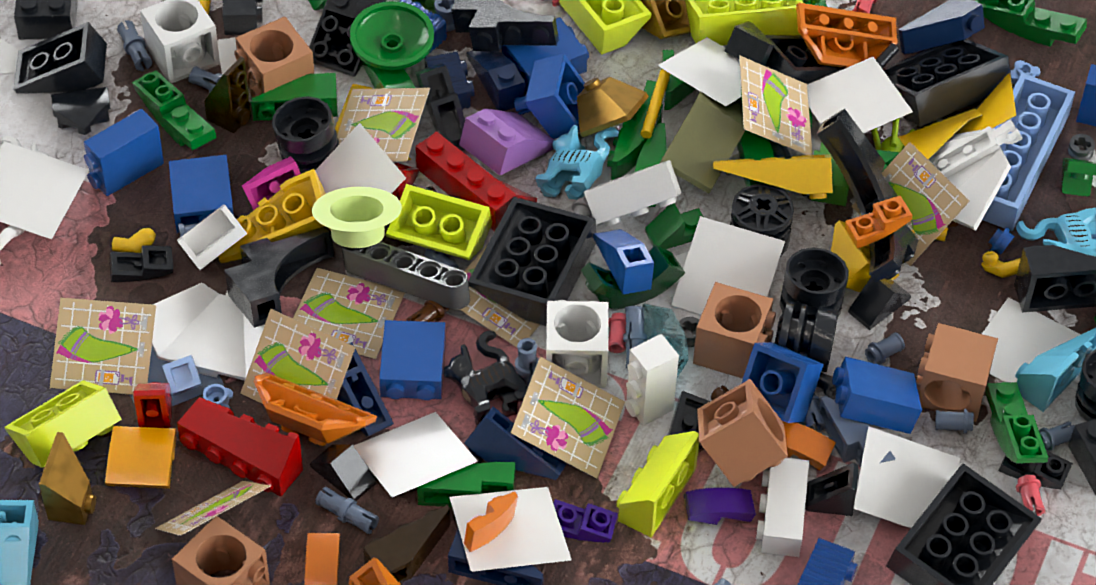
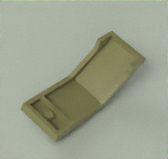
(705, 136)

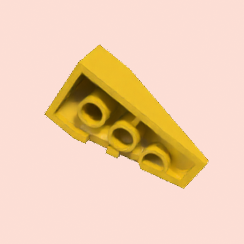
(799, 174)
(282, 214)

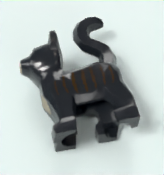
(489, 383)

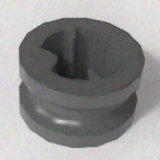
(1087, 143)
(689, 323)

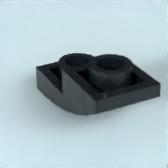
(1051, 473)

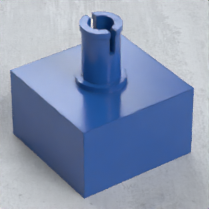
(553, 95)
(783, 379)

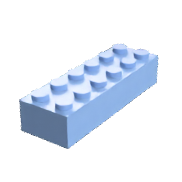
(1040, 119)

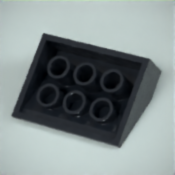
(947, 79)
(534, 258)
(964, 534)

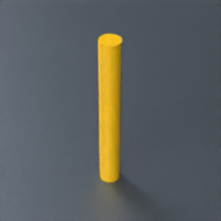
(655, 104)

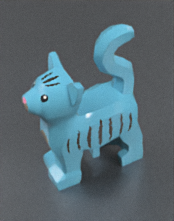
(575, 164)
(1073, 231)

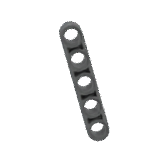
(409, 274)

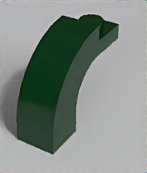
(603, 285)

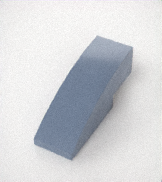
(847, 433)

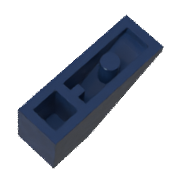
(942, 25)
(498, 77)
(361, 393)
(495, 443)
(518, 575)

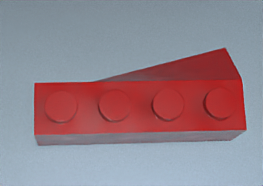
(464, 178)
(242, 445)

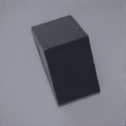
(749, 43)
(878, 302)
(344, 470)
(833, 491)

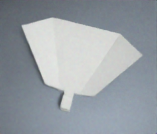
(976, 167)
(207, 328)

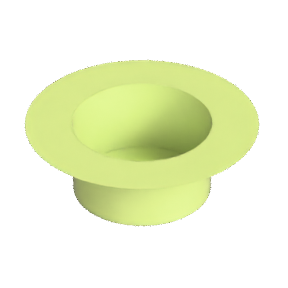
(357, 215)

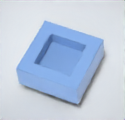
(182, 375)

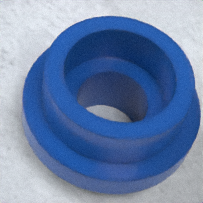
(1000, 240)

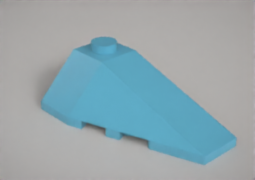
(1054, 370)

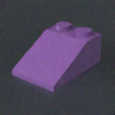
(503, 139)

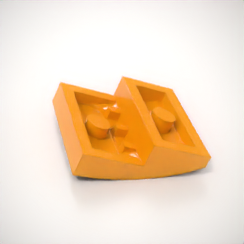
(140, 457)

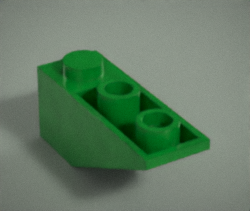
(314, 85)

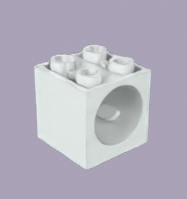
(180, 37)
(589, 327)

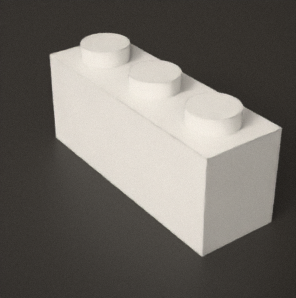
(633, 193)
(651, 379)
(783, 507)

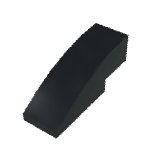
(442, 102)

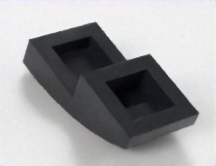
(146, 265)

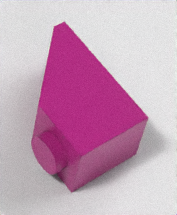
(269, 179)

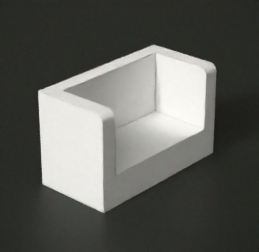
(212, 237)

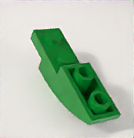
(1033, 23)
(172, 112)
(629, 141)
(1013, 426)

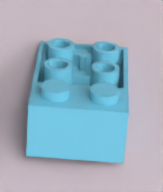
(17, 541)

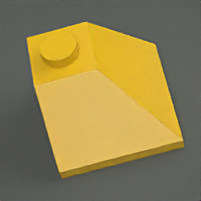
(856, 259)

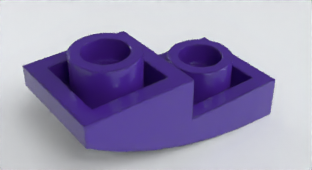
(712, 504)
(585, 524)

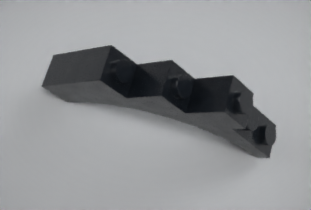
(863, 173)

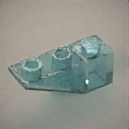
(663, 321)

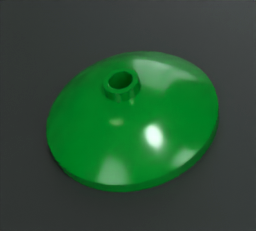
(392, 35)

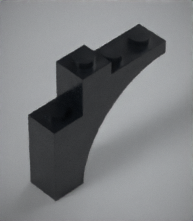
(498, 24)
(269, 267)

